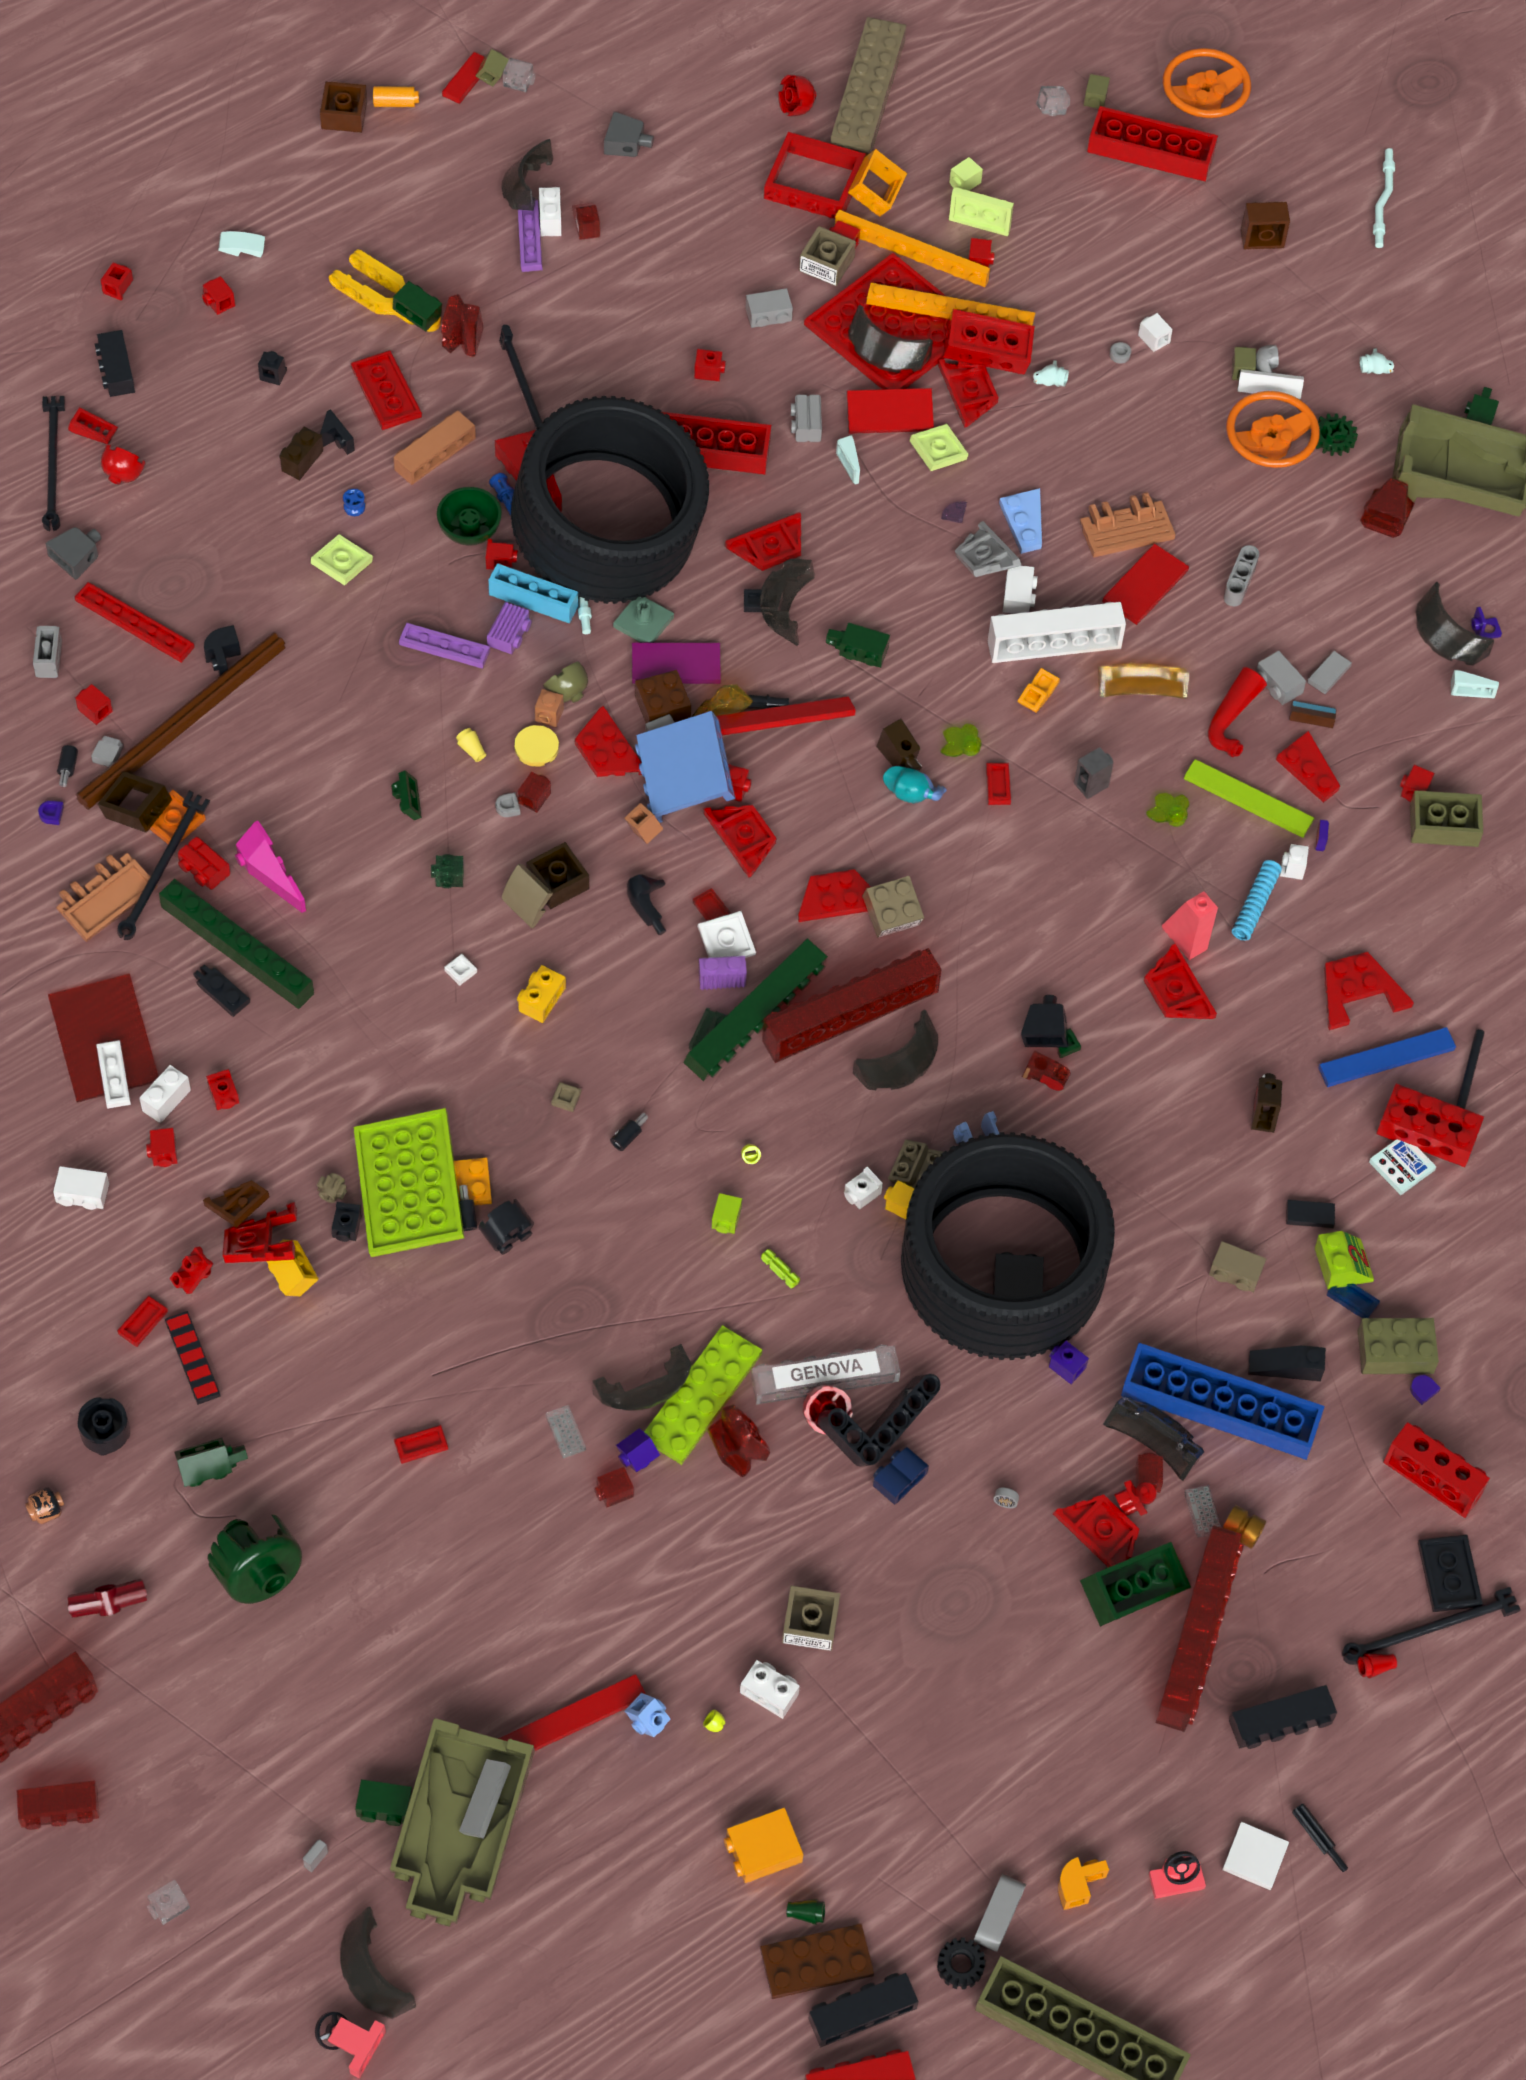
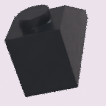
(1289, 1362)

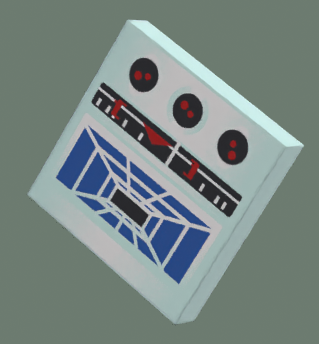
(1402, 1165)

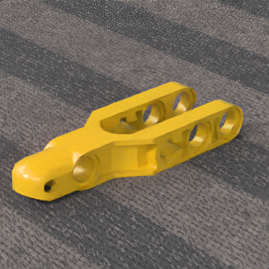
(366, 295)

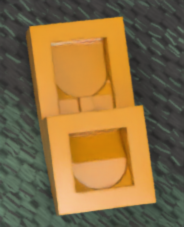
(1039, 690)

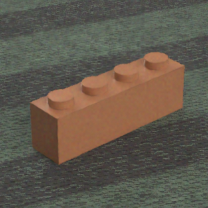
(434, 447)

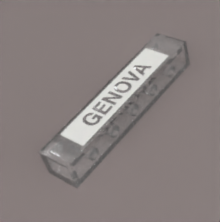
(845, 1371)

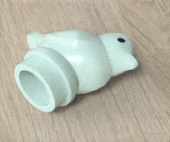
(1376, 363)
(1051, 375)

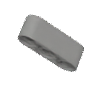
(1241, 575)
(999, 1912)

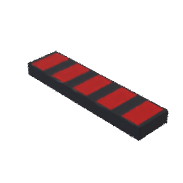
(192, 1357)

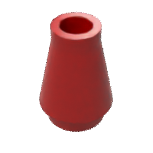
(1375, 1664)

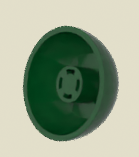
(469, 515)

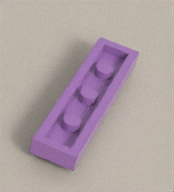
(530, 239)
(444, 645)

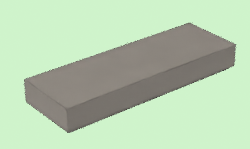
(485, 1798)

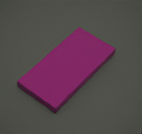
(694, 661)

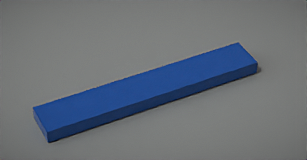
(1387, 1057)

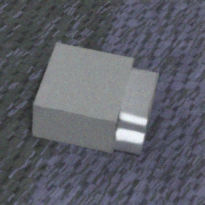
(107, 751)

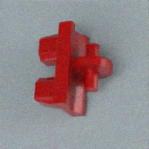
(192, 1271)
(1133, 1498)

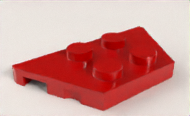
(969, 389)
(770, 543)
(606, 747)
(743, 834)
(833, 895)
(1177, 988)
(1101, 1528)

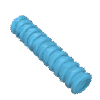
(1256, 900)

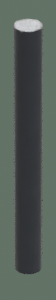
(1470, 1068)

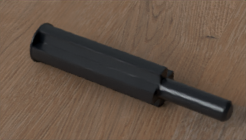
(1318, 1834)

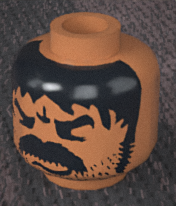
(44, 1505)

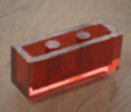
(57, 1804)

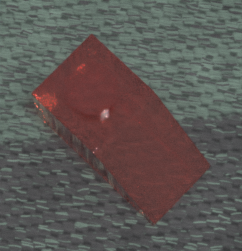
(586, 220)

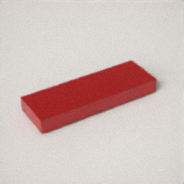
(464, 79)

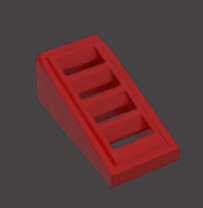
(89, 418)

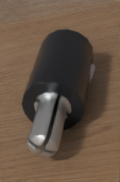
(67, 763)
(628, 1133)
(467, 1210)

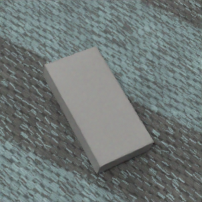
(1329, 672)

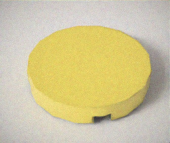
(536, 745)

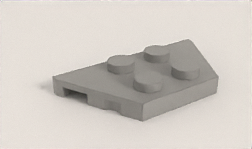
(986, 553)

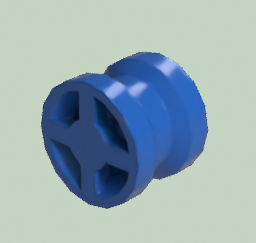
(350, 498)

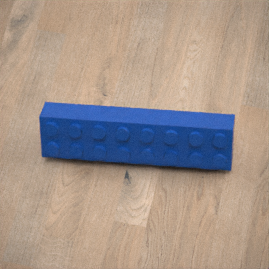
(1223, 1401)

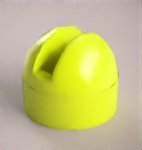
(752, 1157)
(714, 1721)

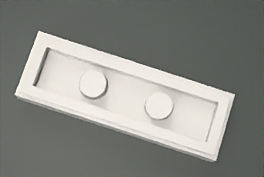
(1258, 381)
(113, 1074)

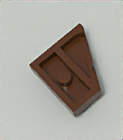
(238, 1202)

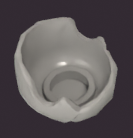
(1267, 358)

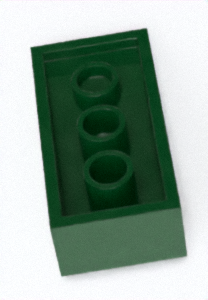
(1135, 1584)

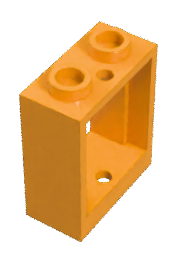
(893, 176)

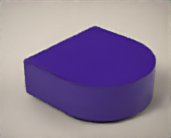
(51, 812)
(1423, 1388)

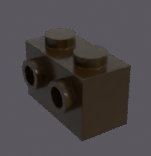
(301, 453)

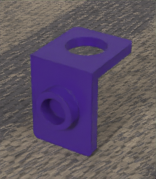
(1479, 623)

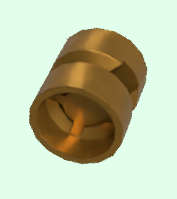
(1248, 1526)

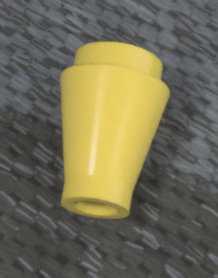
(471, 744)

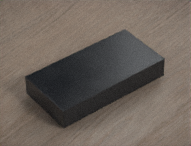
(1310, 1214)

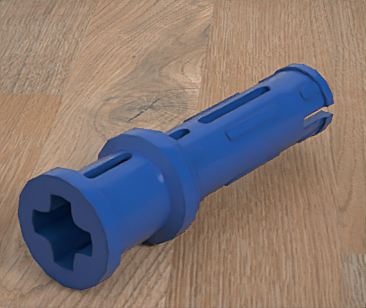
(506, 499)

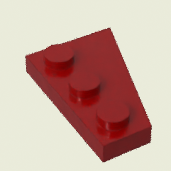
(1309, 767)

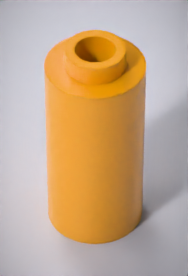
(395, 96)

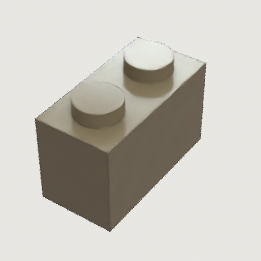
(1237, 1267)

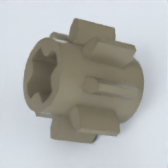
(331, 1187)

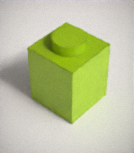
(726, 1213)

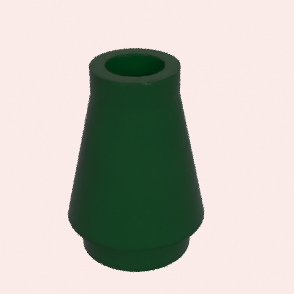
(807, 1910)

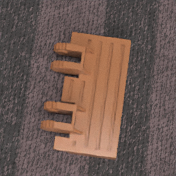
(1125, 531)
(107, 896)

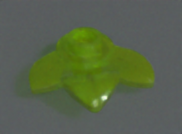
(961, 741)
(1169, 809)

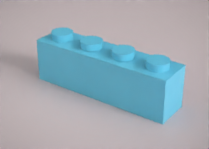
(533, 593)

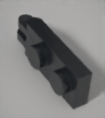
(221, 990)

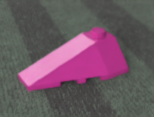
(259, 859)

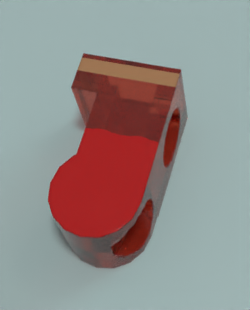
(1047, 1071)

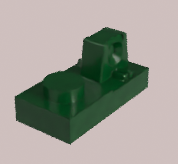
(407, 790)

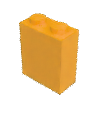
(763, 1845)

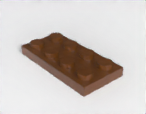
(816, 1961)

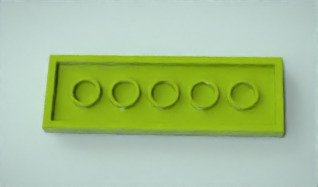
(703, 1395)

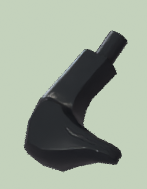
(638, 893)

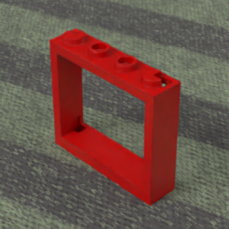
(821, 152)

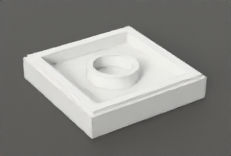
(727, 936)
(1255, 1856)

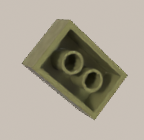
(1446, 818)
(1397, 1346)

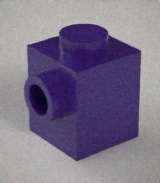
(1068, 1362)
(637, 1450)

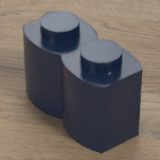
(900, 1475)

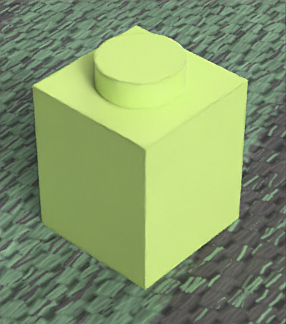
(966, 175)

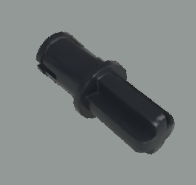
(764, 702)

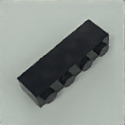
(1283, 1717)
(862, 2009)

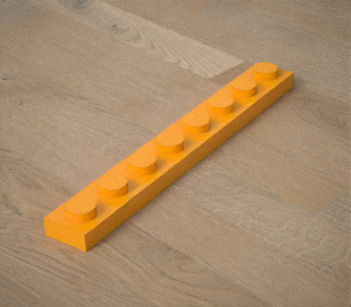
(917, 250)
(940, 305)

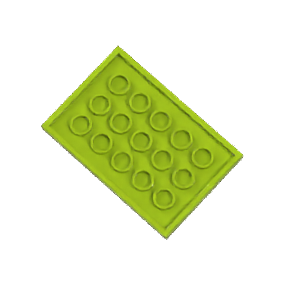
(408, 1182)

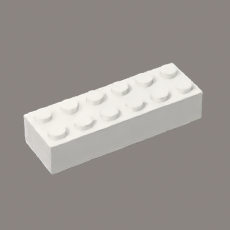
(1056, 632)

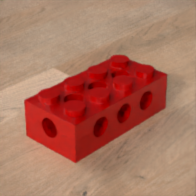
(988, 341)
(1430, 1125)
(1431, 1474)

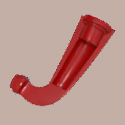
(1241, 693)

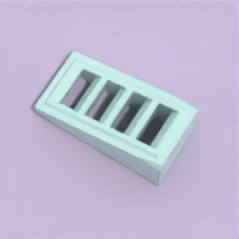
(848, 456)
(1472, 685)

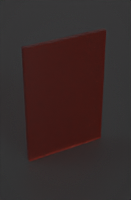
(100, 1015)

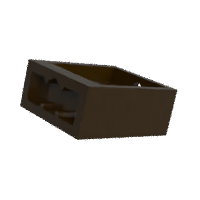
(142, 818)

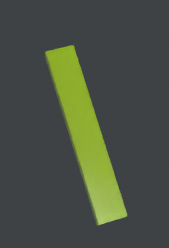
(1249, 798)

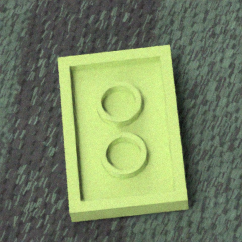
(981, 211)

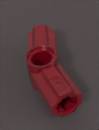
(107, 1599)

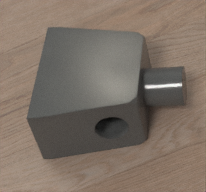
(626, 136)
(74, 550)

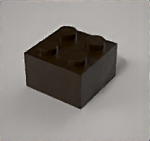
(560, 874)

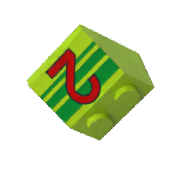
(1342, 1259)

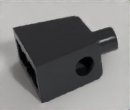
(1045, 1024)

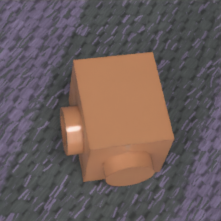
(549, 708)
(643, 823)

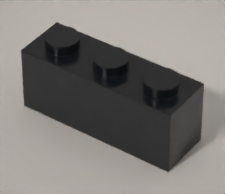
(114, 363)

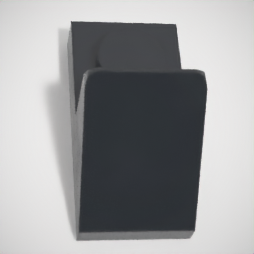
(335, 431)

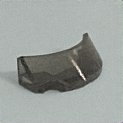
(513, 184)
(884, 349)
(779, 594)
(1445, 634)
(905, 1064)
(650, 1393)
(1156, 1432)
(363, 1977)

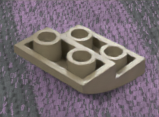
(526, 895)
(912, 1162)

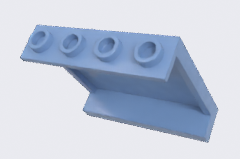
(684, 764)

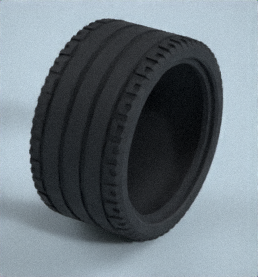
(621, 434)
(1022, 1170)

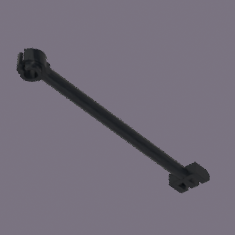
(506, 344)
(53, 409)
(193, 807)
(1500, 1603)

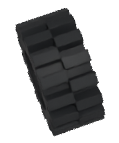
(965, 1948)

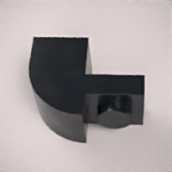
(221, 645)

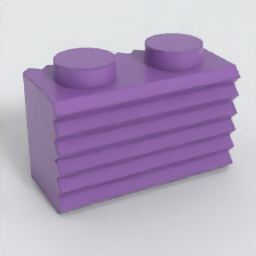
(508, 628)
(722, 972)

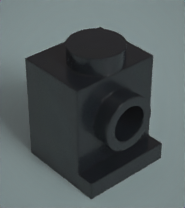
(273, 362)
(352, 1216)

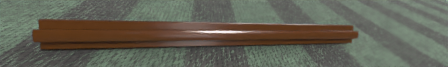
(182, 719)

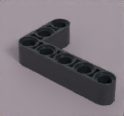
(884, 1424)

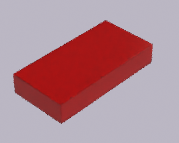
(998, 783)
(142, 1321)
(421, 1444)

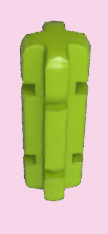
(780, 1268)

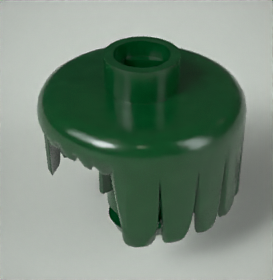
(251, 1566)

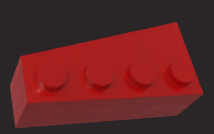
(511, 452)

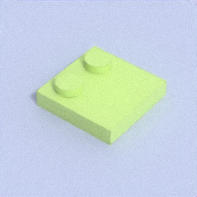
(938, 447)
(341, 559)

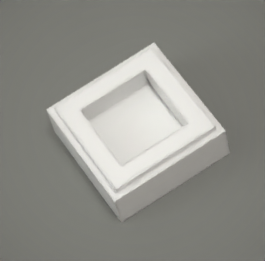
(460, 969)

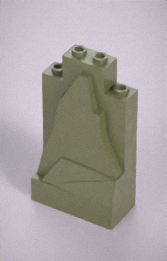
(1461, 461)
(430, 1844)

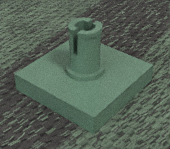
(643, 620)

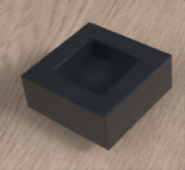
(752, 600)

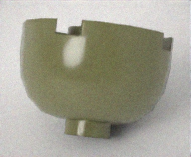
(569, 682)

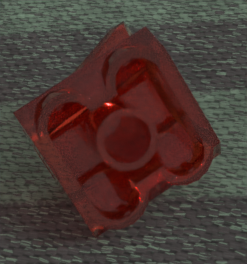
(462, 326)
(1388, 508)
(737, 1440)

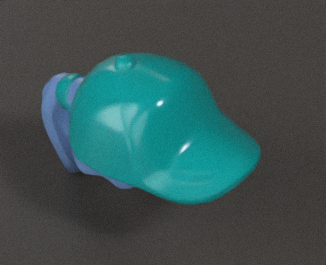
(911, 785)

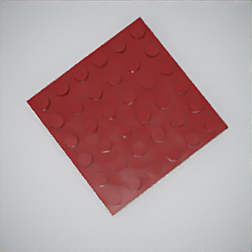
(835, 317)

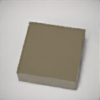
(566, 1097)

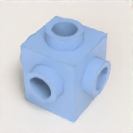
(647, 1715)

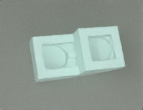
(236, 242)

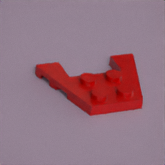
(1357, 979)
(253, 1239)

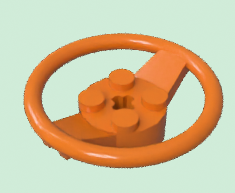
(1206, 90)
(1272, 434)

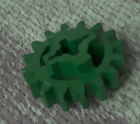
(1336, 434)

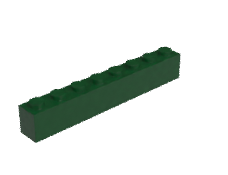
(236, 943)
(749, 1015)

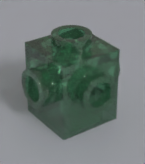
(448, 871)

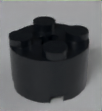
(506, 1226)
(108, 1437)

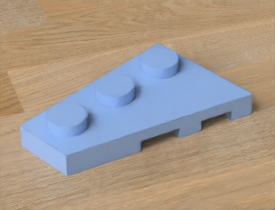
(1024, 519)

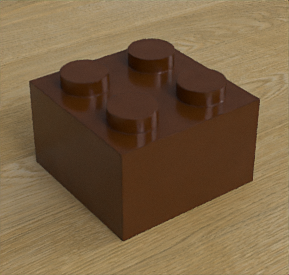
(343, 107)
(1265, 225)
(663, 696)

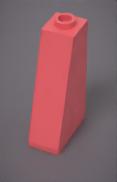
(1192, 925)

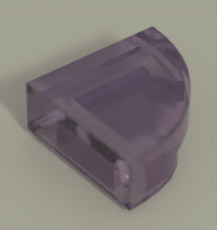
(955, 512)

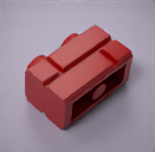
(203, 863)

